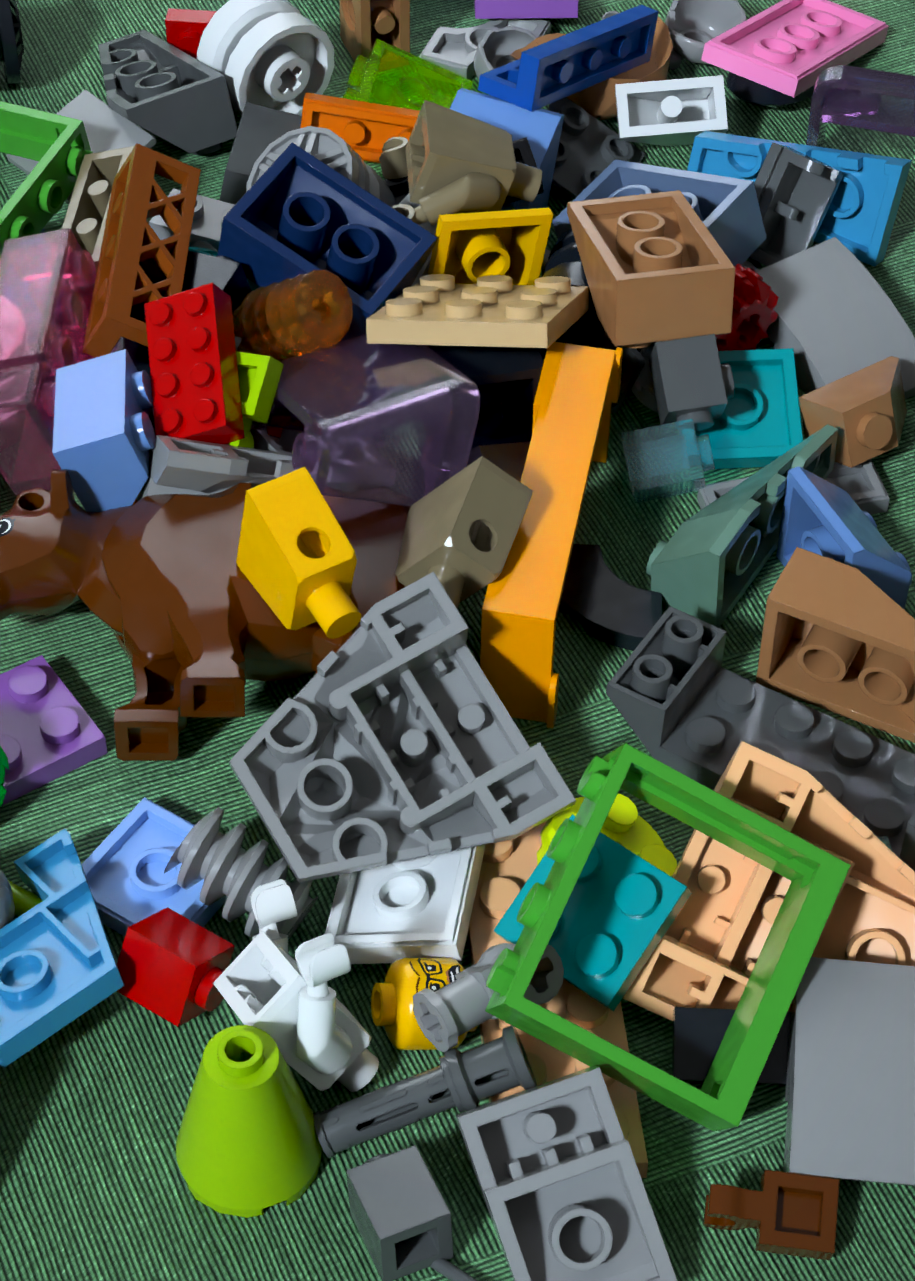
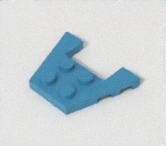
(54, 954)

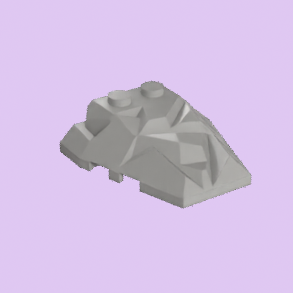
(210, 468)
(396, 749)

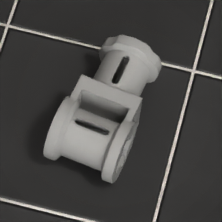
(463, 1002)

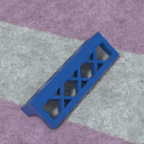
(574, 60)

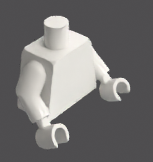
(293, 997)

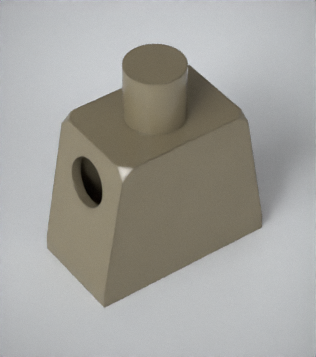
(463, 530)

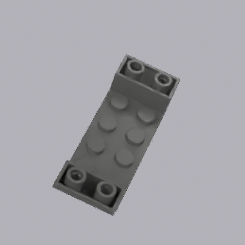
(698, 713)

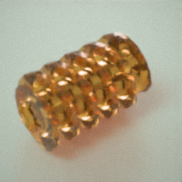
(294, 315)

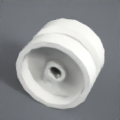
(267, 54)

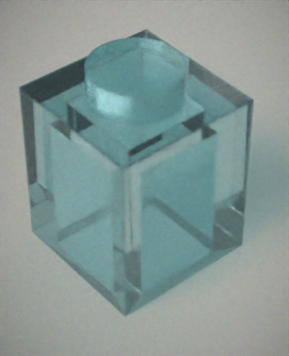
(666, 460)

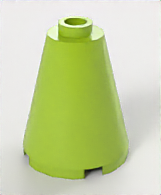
(246, 1127)

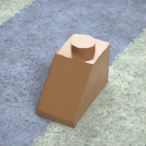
(863, 407)

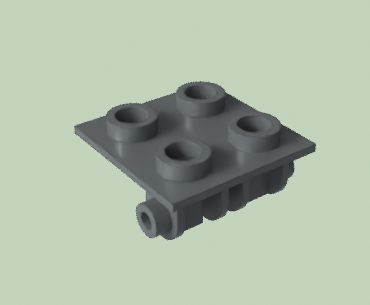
(586, 148)

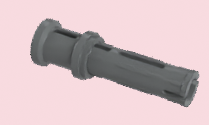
(457, 1082)

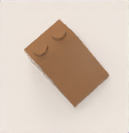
(652, 268)
(839, 644)

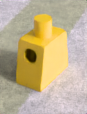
(298, 555)

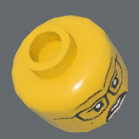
(394, 1004)

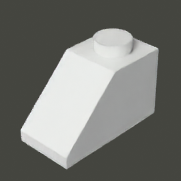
(671, 110)

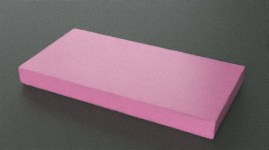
(794, 43)

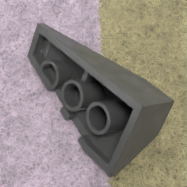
(167, 92)

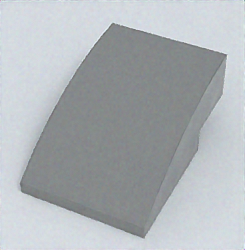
(835, 317)
(852, 1073)
(564, 1185)

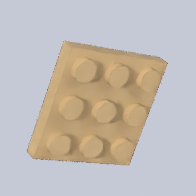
(480, 313)

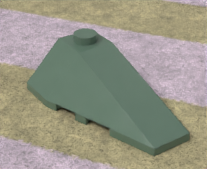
(731, 539)

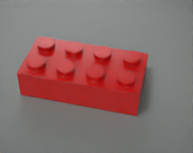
(194, 366)

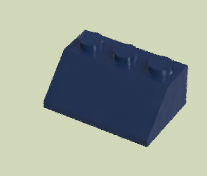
(316, 219)

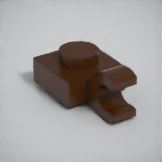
(790, 1213)

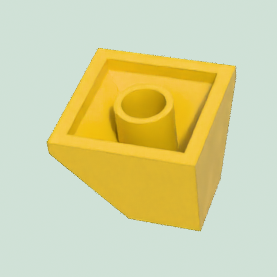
(492, 244)

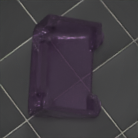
(376, 419)

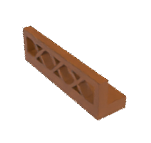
(123, 250)

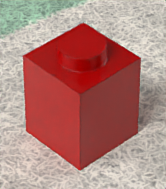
(172, 966)

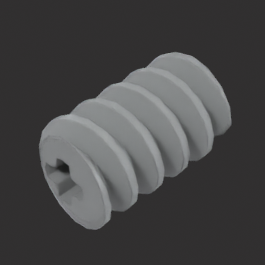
(234, 872)

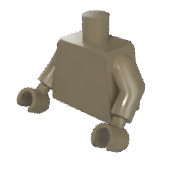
(456, 166)

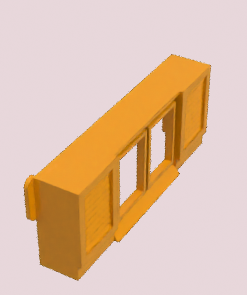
(524, 600)

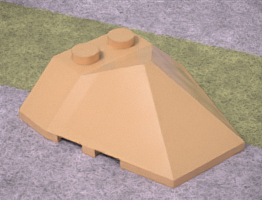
(735, 900)

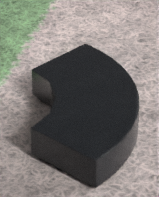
(605, 603)

